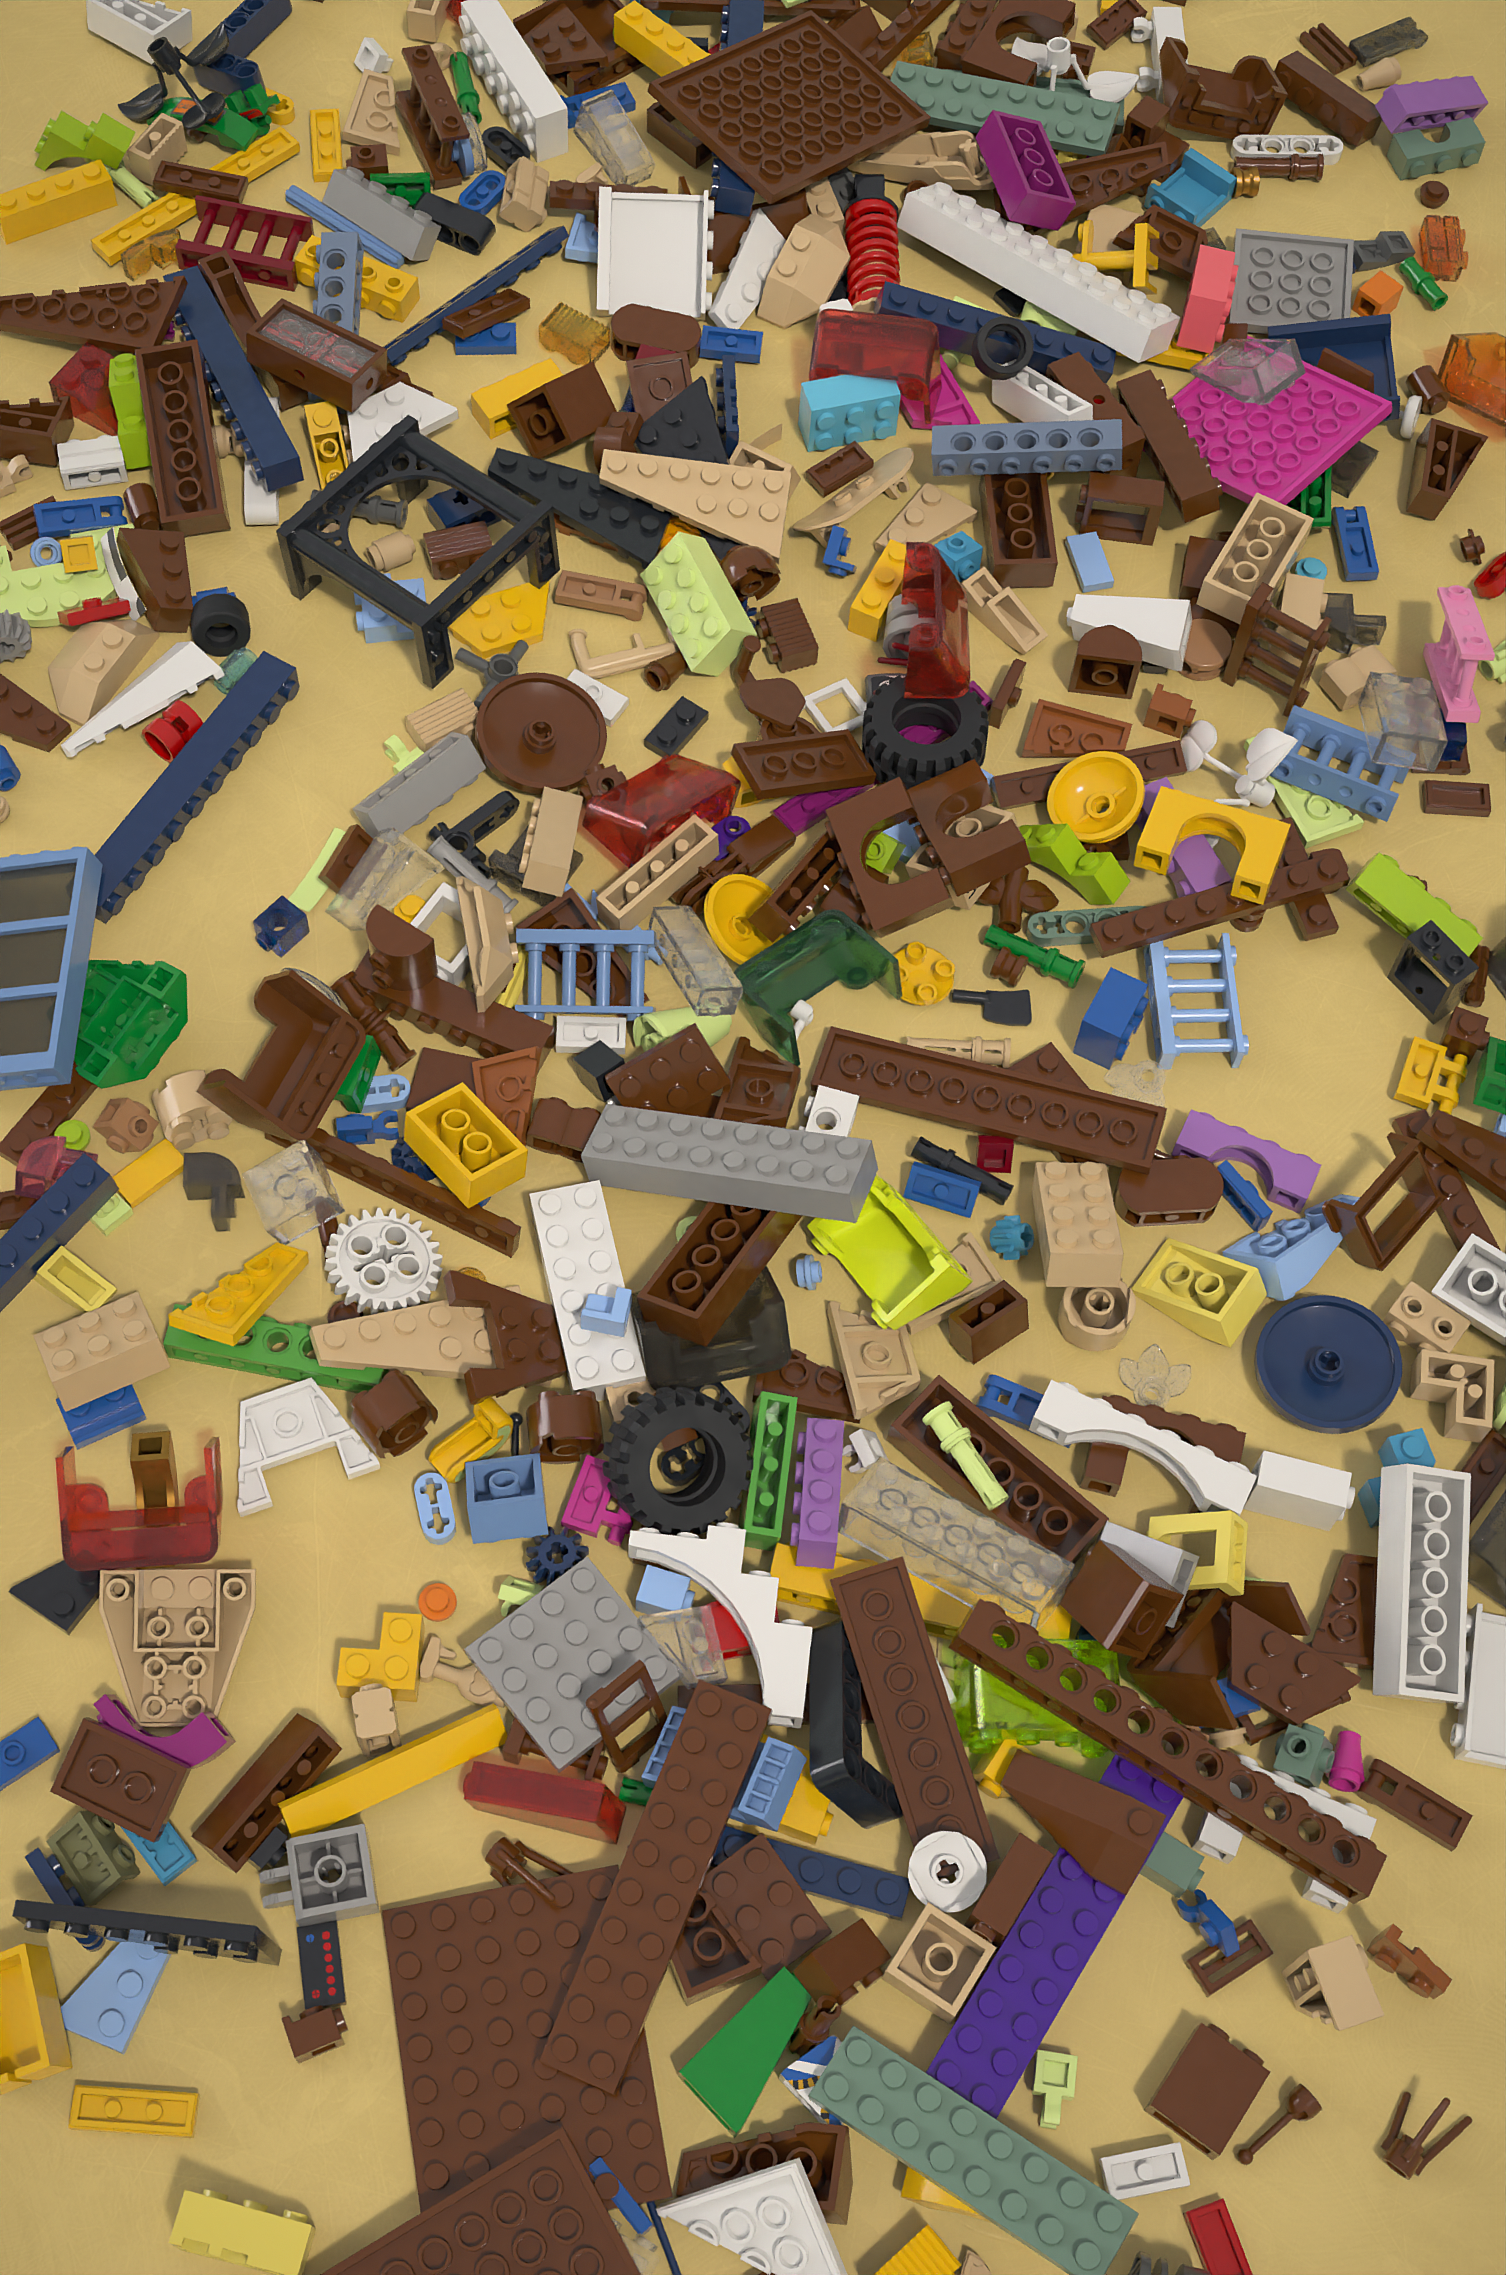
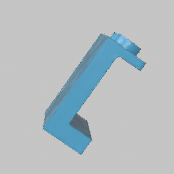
(1194, 189)

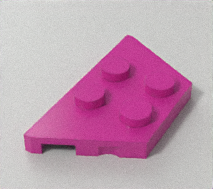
(951, 407)

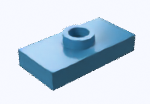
(166, 1857)

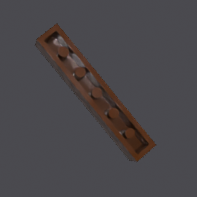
(1169, 446)
(454, 1014)

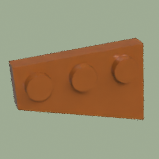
(1072, 732)

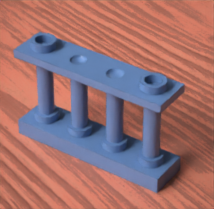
(1343, 743)
(569, 943)

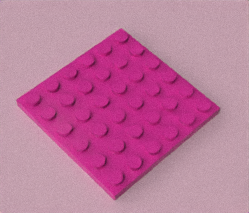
(1282, 443)

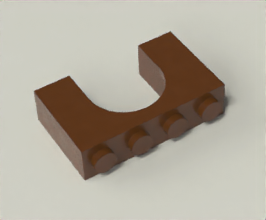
(1010, 17)
(855, 826)
(964, 860)
(1107, 1461)

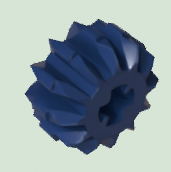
(541, 1555)

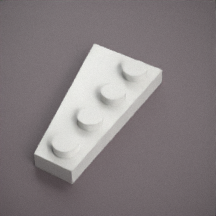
(747, 273)

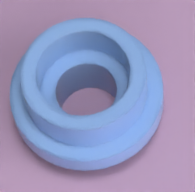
(36, 547)
(808, 1272)

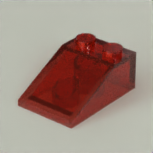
(87, 383)

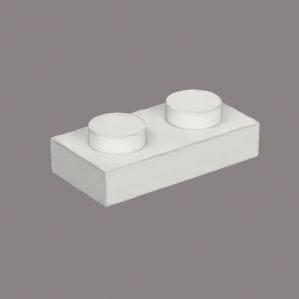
(580, 1032)
(1144, 2171)

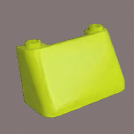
(892, 1257)

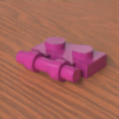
(590, 1502)

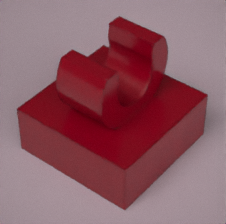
(994, 1154)

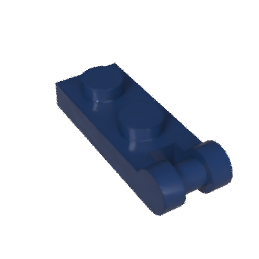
(49, 1872)

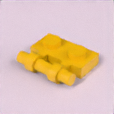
(1421, 1072)

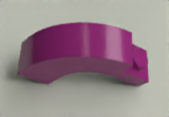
(193, 1745)

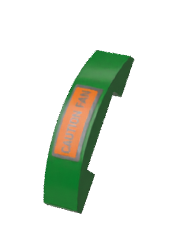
(229, 126)

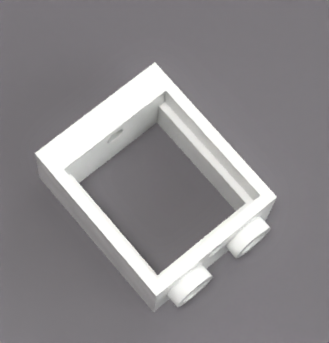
(446, 901)

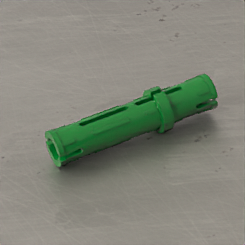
(467, 96)

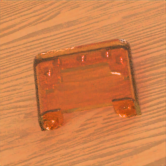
(1476, 374)

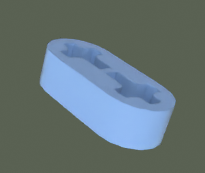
(380, 1096)
(427, 1510)

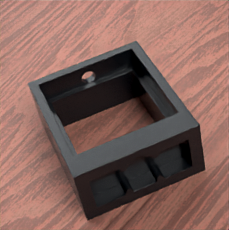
(1411, 973)

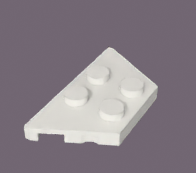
(389, 407)

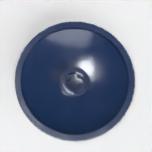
(1328, 1364)

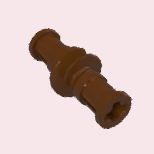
(375, 1022)

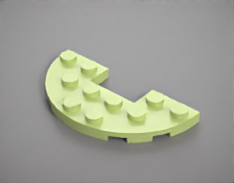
(47, 589)

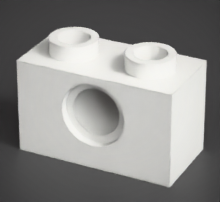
(831, 1108)

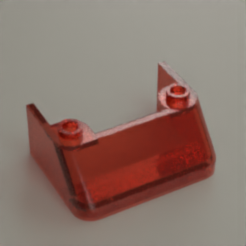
(882, 349)
(140, 1537)

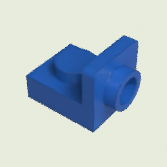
(838, 546)

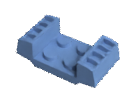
(767, 1783)

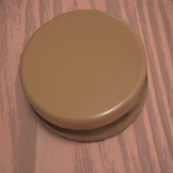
(1206, 650)

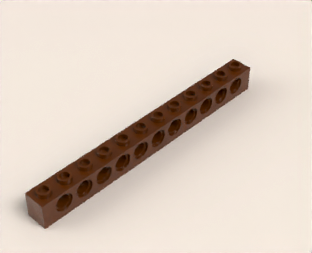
(1315, 1858)

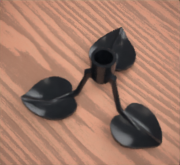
(167, 60)

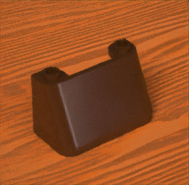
(1217, 100)

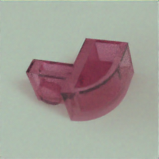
(44, 1164)

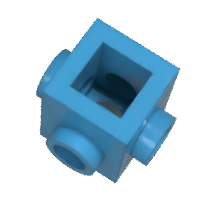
(961, 554)

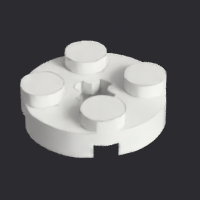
(954, 1849)

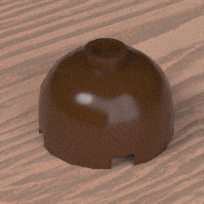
(750, 571)

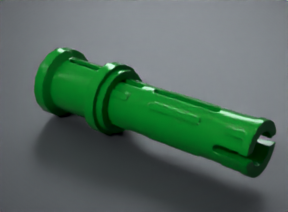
(1048, 961)

